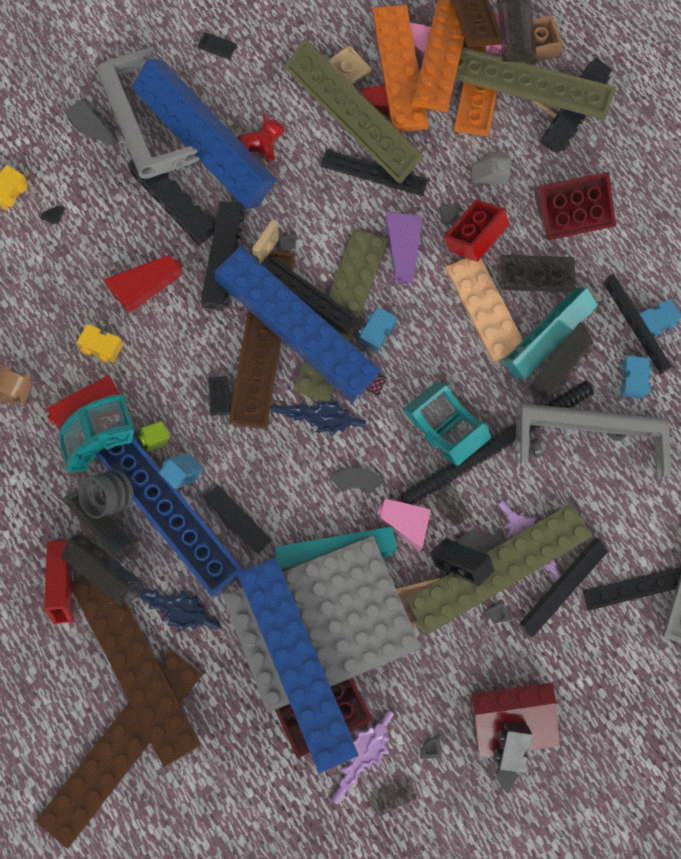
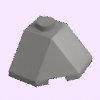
(492, 168)

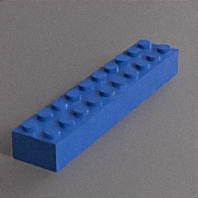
(205, 132)
(297, 324)
(173, 518)
(298, 666)

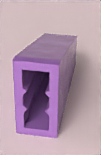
(403, 241)

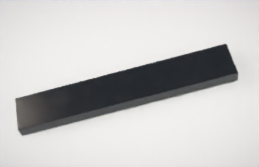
(371, 172)
(312, 296)
(637, 324)
(563, 587)
(632, 589)

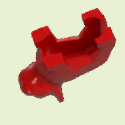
(264, 139)

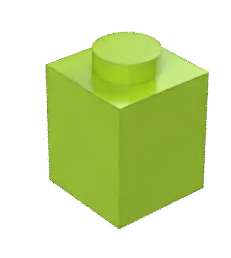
(153, 436)

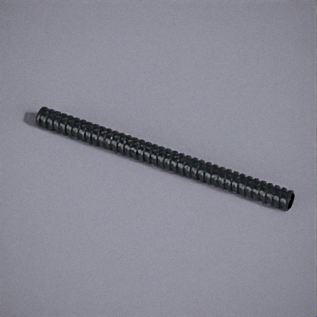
(490, 448)

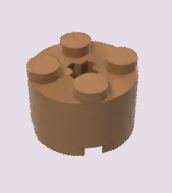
(14, 386)

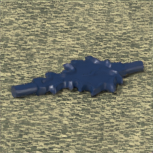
(326, 416)
(180, 610)

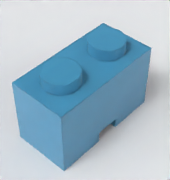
(663, 318)
(378, 325)
(636, 377)
(181, 470)

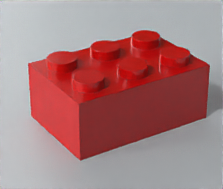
(476, 230)

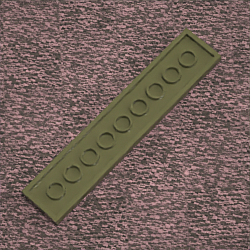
(535, 83)
(353, 111)
(351, 292)
(511, 563)

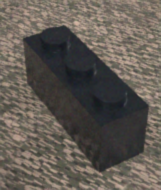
(462, 561)

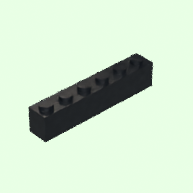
(566, 122)
(177, 205)
(223, 246)

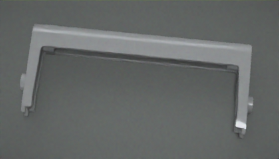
(145, 164)
(596, 422)

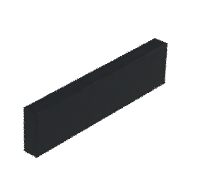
(237, 519)

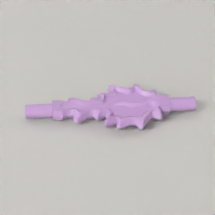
(519, 523)
(370, 747)

